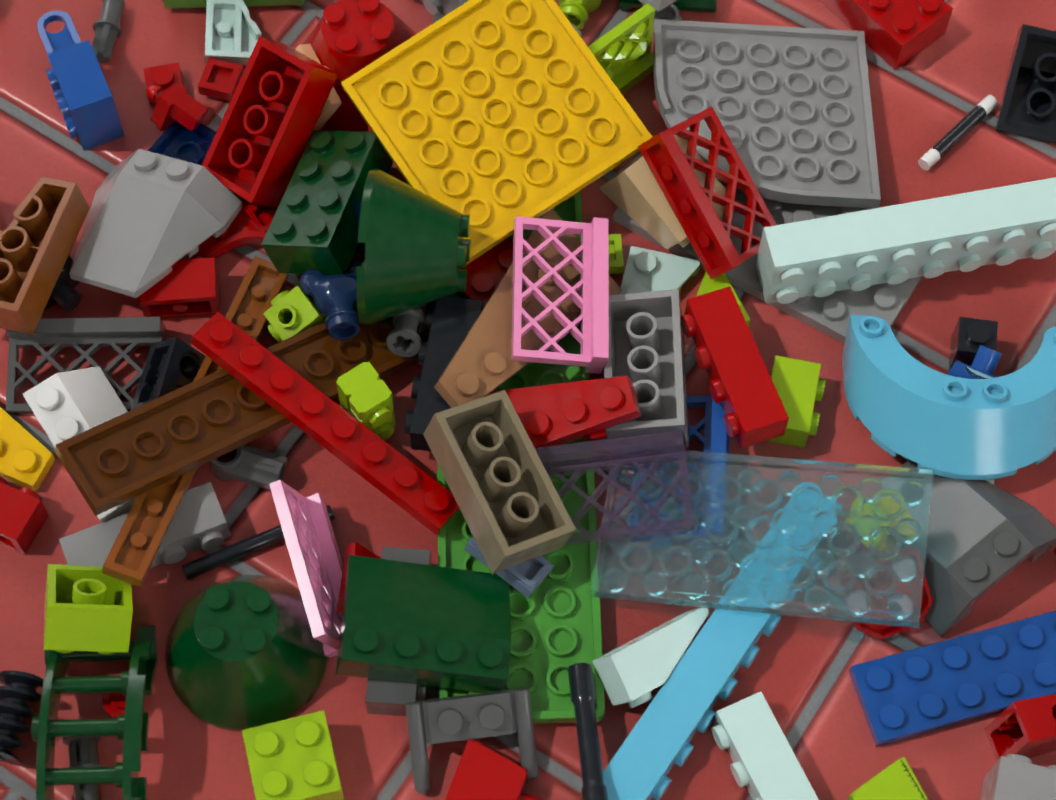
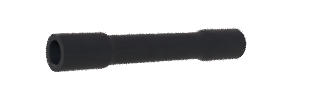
(583, 699)

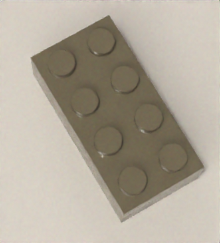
(498, 481)

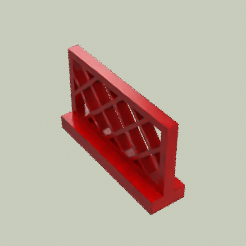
(693, 202)

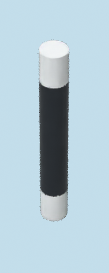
(960, 130)

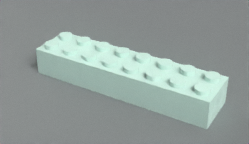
(907, 241)

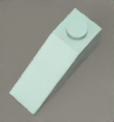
(647, 660)

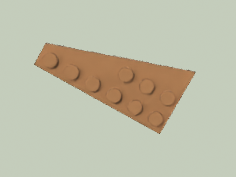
(485, 354)

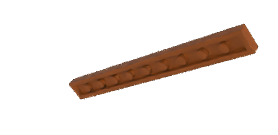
(155, 509)

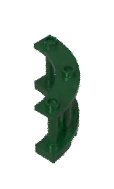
(129, 727)

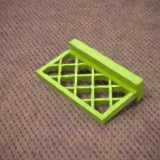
(627, 49)

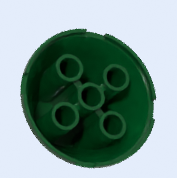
(410, 249)
(244, 653)

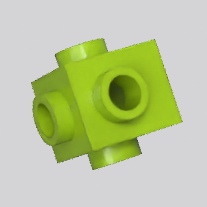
(292, 314)

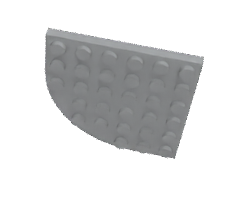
(786, 99)

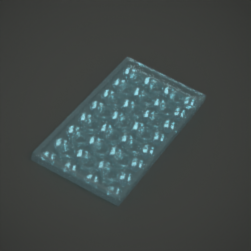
(777, 539)

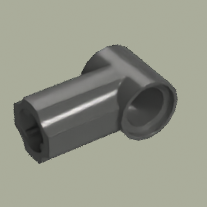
(251, 466)

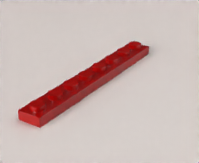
(326, 422)

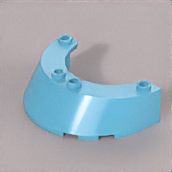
(945, 420)

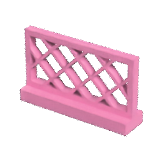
(593, 298)
(313, 558)

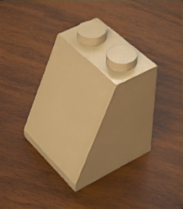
(642, 199)

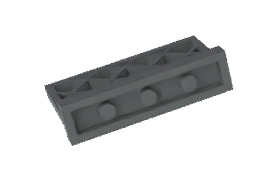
(78, 333)

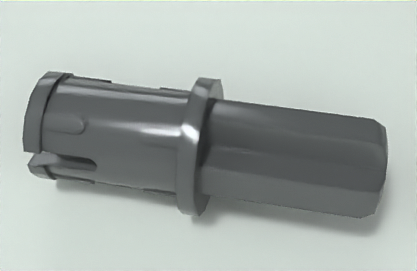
(107, 29)

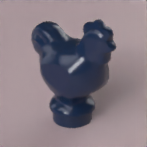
(336, 299)

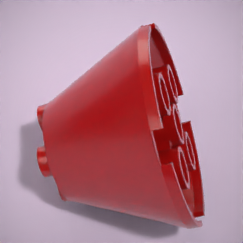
(350, 39)

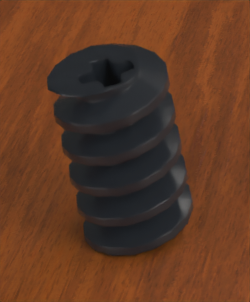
(16, 696)

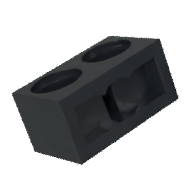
(167, 368)

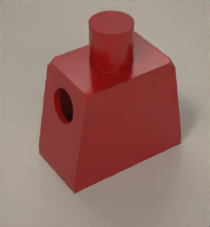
(1025, 728)
(488, 776)

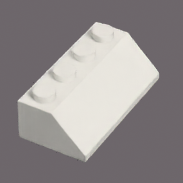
(73, 404)

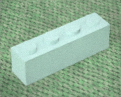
(760, 751)

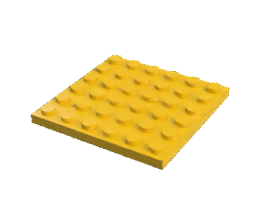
(497, 113)

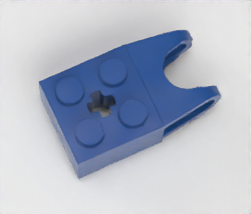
(79, 84)

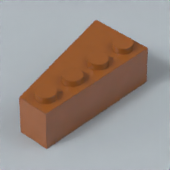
(37, 249)

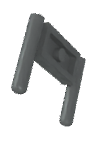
(469, 718)

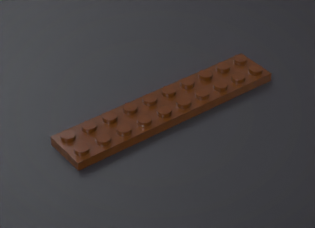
(210, 417)

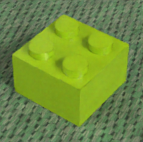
(86, 610)
(293, 759)

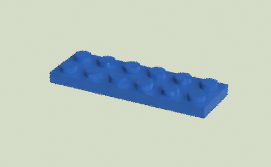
(957, 679)

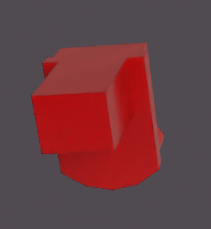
(175, 105)

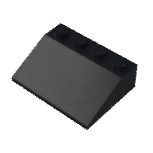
(1030, 86)

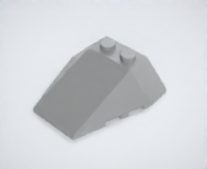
(148, 219)

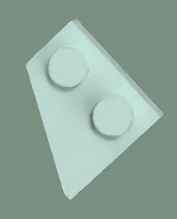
(229, 31)
(656, 271)

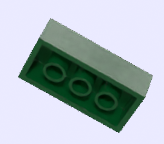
(323, 203)

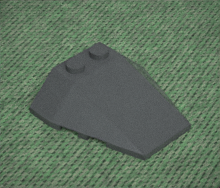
(974, 543)

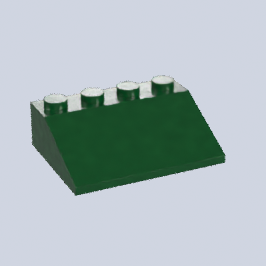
(425, 625)

